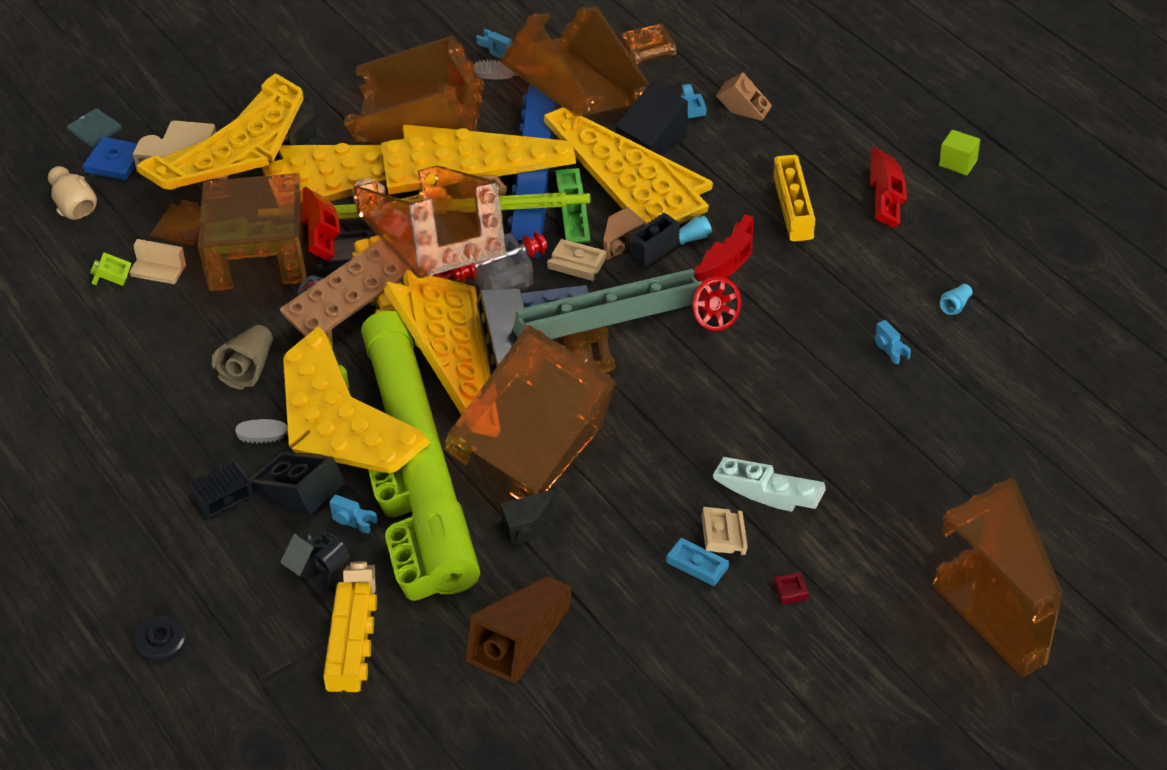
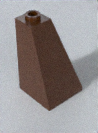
(513, 630)

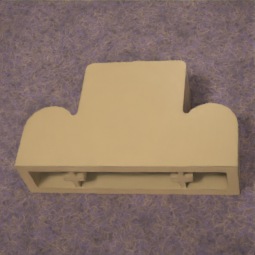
(177, 137)

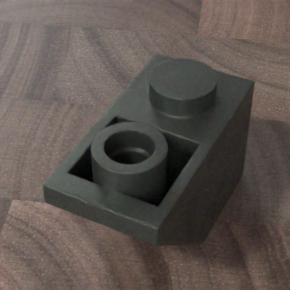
(303, 126)
(300, 552)

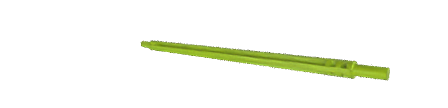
(510, 202)

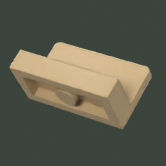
(158, 261)

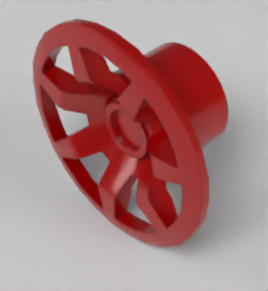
(714, 303)

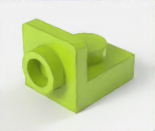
(111, 269)

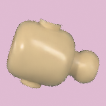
(71, 194)

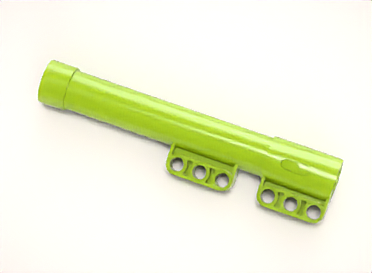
(434, 545)

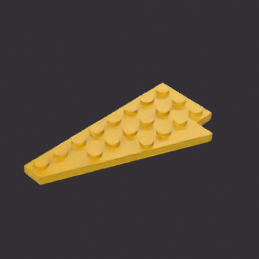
(467, 152)
(330, 168)
(632, 172)
(447, 331)

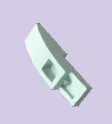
(763, 485)

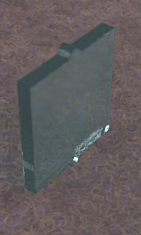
(94, 127)

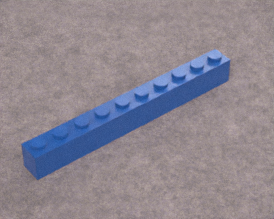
(532, 182)

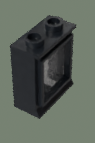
(342, 251)

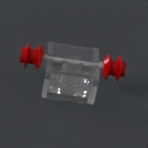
(508, 270)

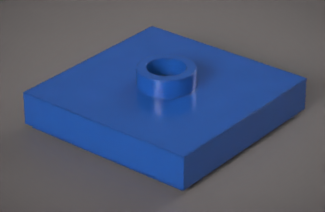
(111, 159)

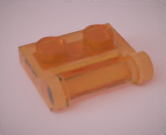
(647, 38)
(580, 345)

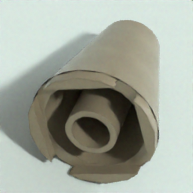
(243, 357)

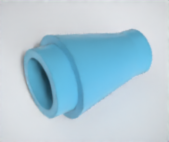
(695, 230)
(955, 299)

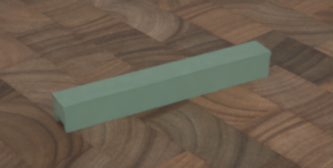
(609, 305)

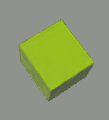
(959, 152)

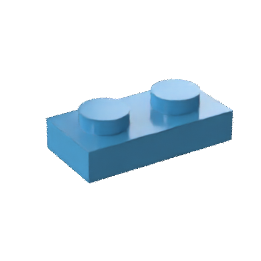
(697, 562)

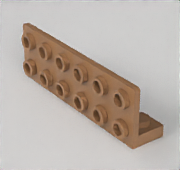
(345, 290)

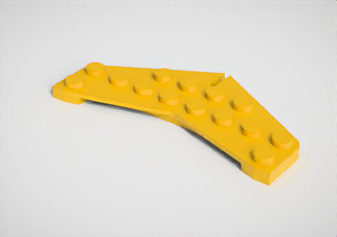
(239, 146)
(331, 422)

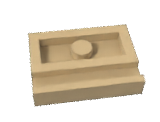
(576, 259)
(723, 530)

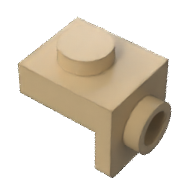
(360, 572)

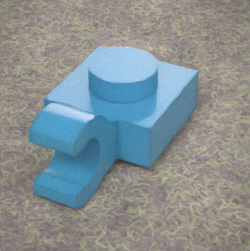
(495, 42)
(696, 104)
(889, 340)
(349, 513)

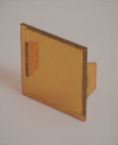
(179, 223)

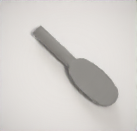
(493, 70)
(261, 430)

